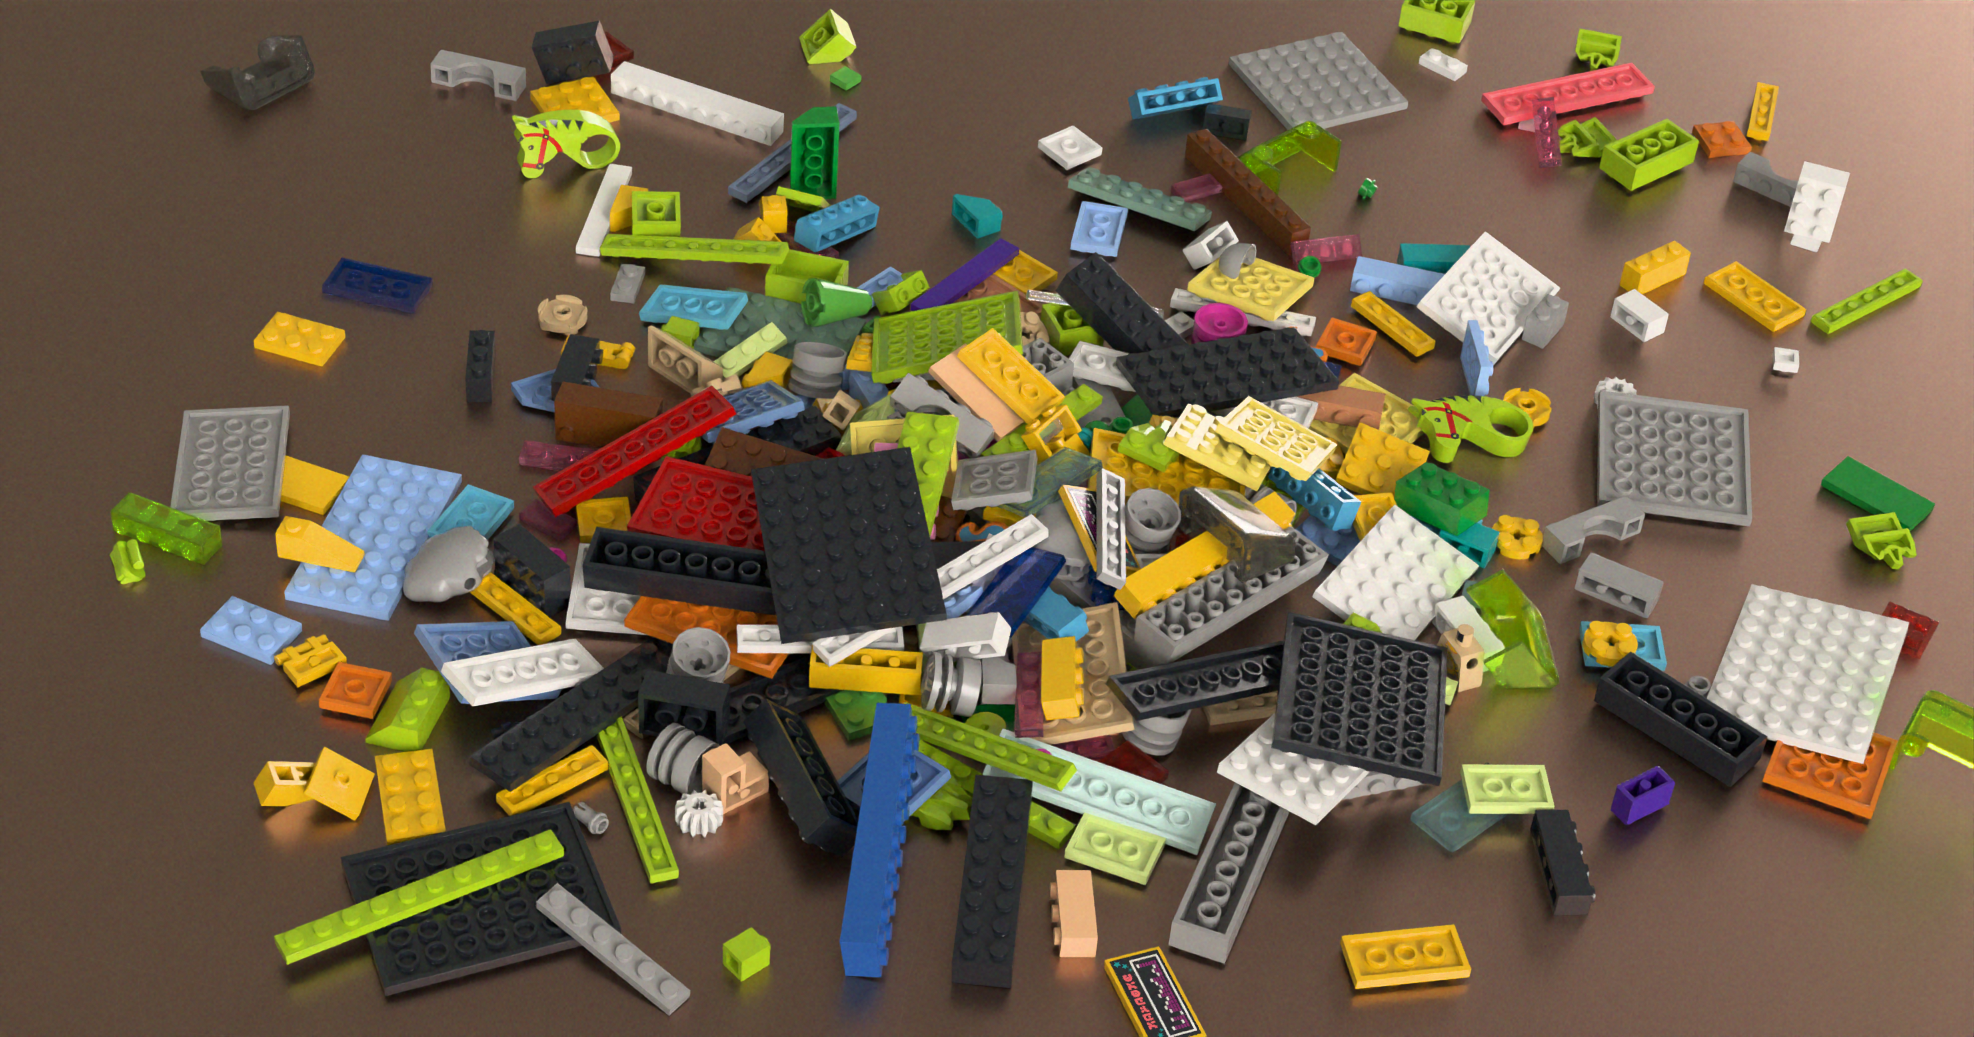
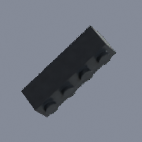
(1562, 862)

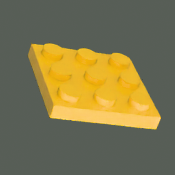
(576, 95)
(1378, 461)

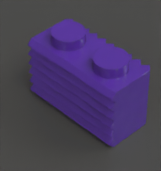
(1642, 795)

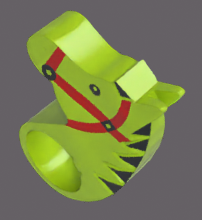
(563, 132)
(1471, 418)

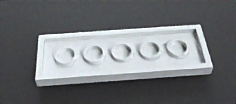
(521, 672)

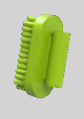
(127, 561)

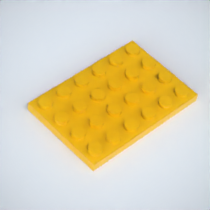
(1137, 475)

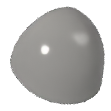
(1234, 256)

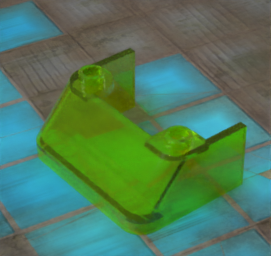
(1305, 137)
(1517, 622)
(1940, 725)

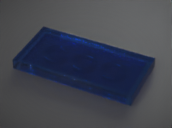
(377, 285)
(1019, 586)

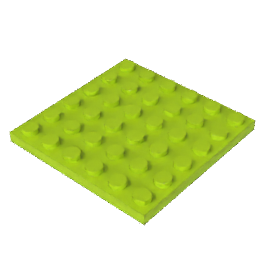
(923, 337)

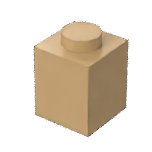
(841, 409)

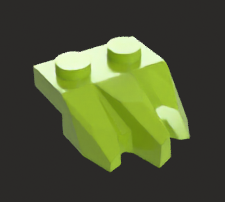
(1597, 48)
(1584, 138)
(1146, 445)
(1882, 538)
(944, 806)

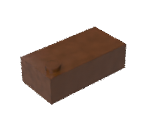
(599, 414)

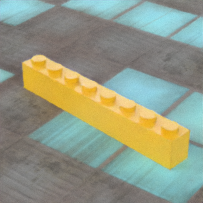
(1188, 563)

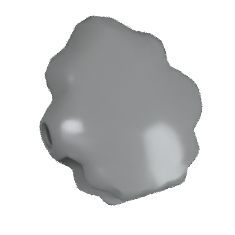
(1063, 540)
(448, 565)

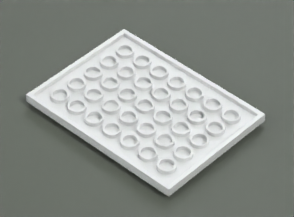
(1809, 671)

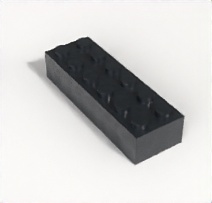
(1115, 308)
(1680, 718)
(802, 778)

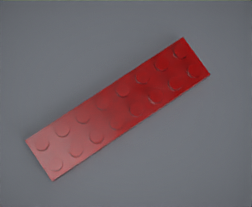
(634, 451)

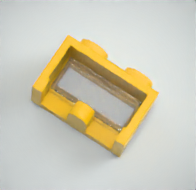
(1050, 431)

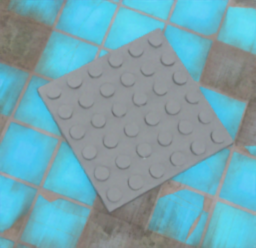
(1318, 82)
(1675, 457)

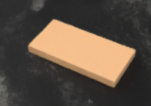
(975, 394)

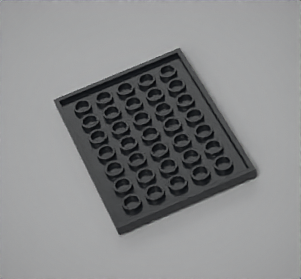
(847, 545)
(1361, 699)
(485, 926)

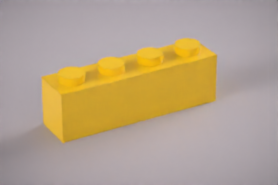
(870, 671)

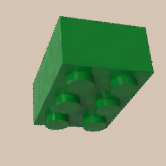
(1442, 498)

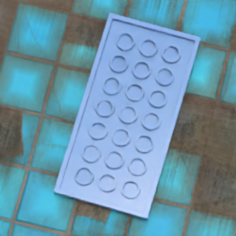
(387, 515)

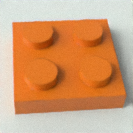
(1721, 139)
(1346, 341)
(355, 690)

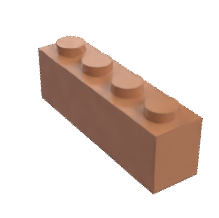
(1348, 406)

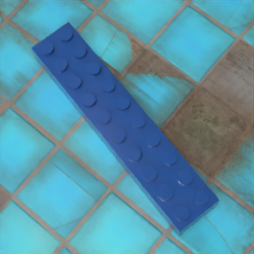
(878, 841)

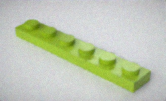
(1079, 402)

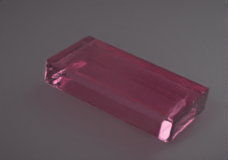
(1196, 188)
(541, 518)

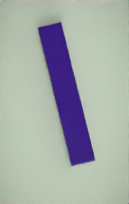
(967, 276)

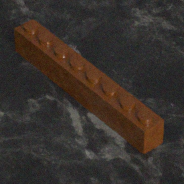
(1246, 190)

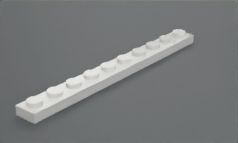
(952, 578)

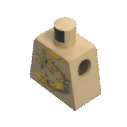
(1463, 657)

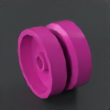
(1218, 322)

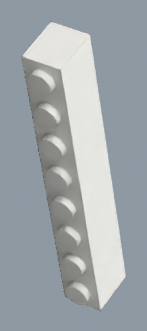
(697, 103)

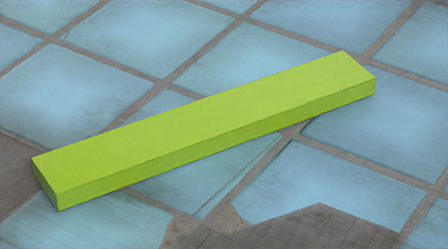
(1866, 301)

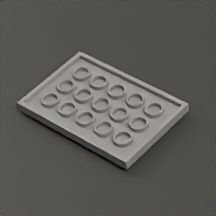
(231, 463)

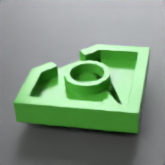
(854, 711)

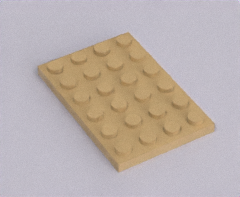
(1103, 657)

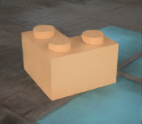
(733, 777)

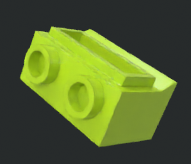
(902, 294)

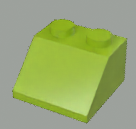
(827, 40)
(656, 213)

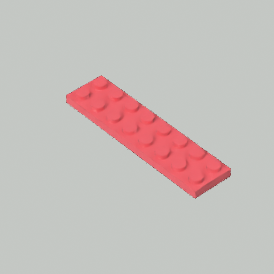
(1569, 92)

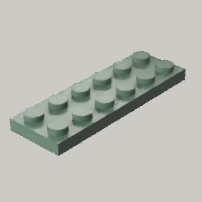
(1140, 199)

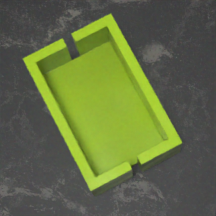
(789, 278)

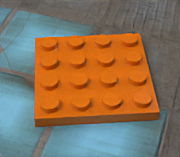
(1833, 779)

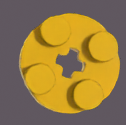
(1536, 400)
(1526, 530)
(1600, 633)

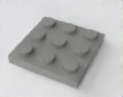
(994, 480)

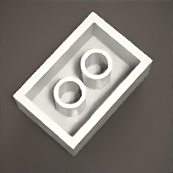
(1816, 201)

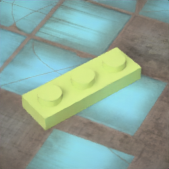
(745, 354)

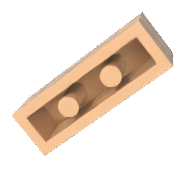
(1073, 913)

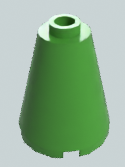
(832, 302)

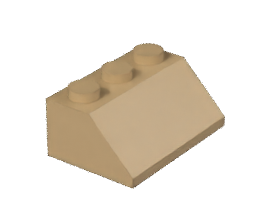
(679, 361)

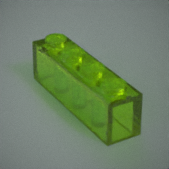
(166, 528)

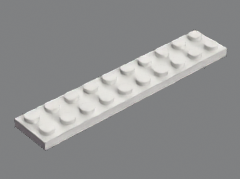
(1099, 365)

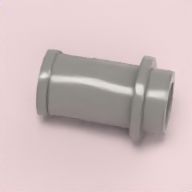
(595, 821)

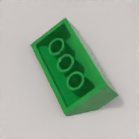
(815, 152)

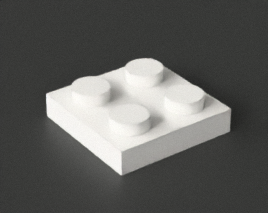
(1070, 147)

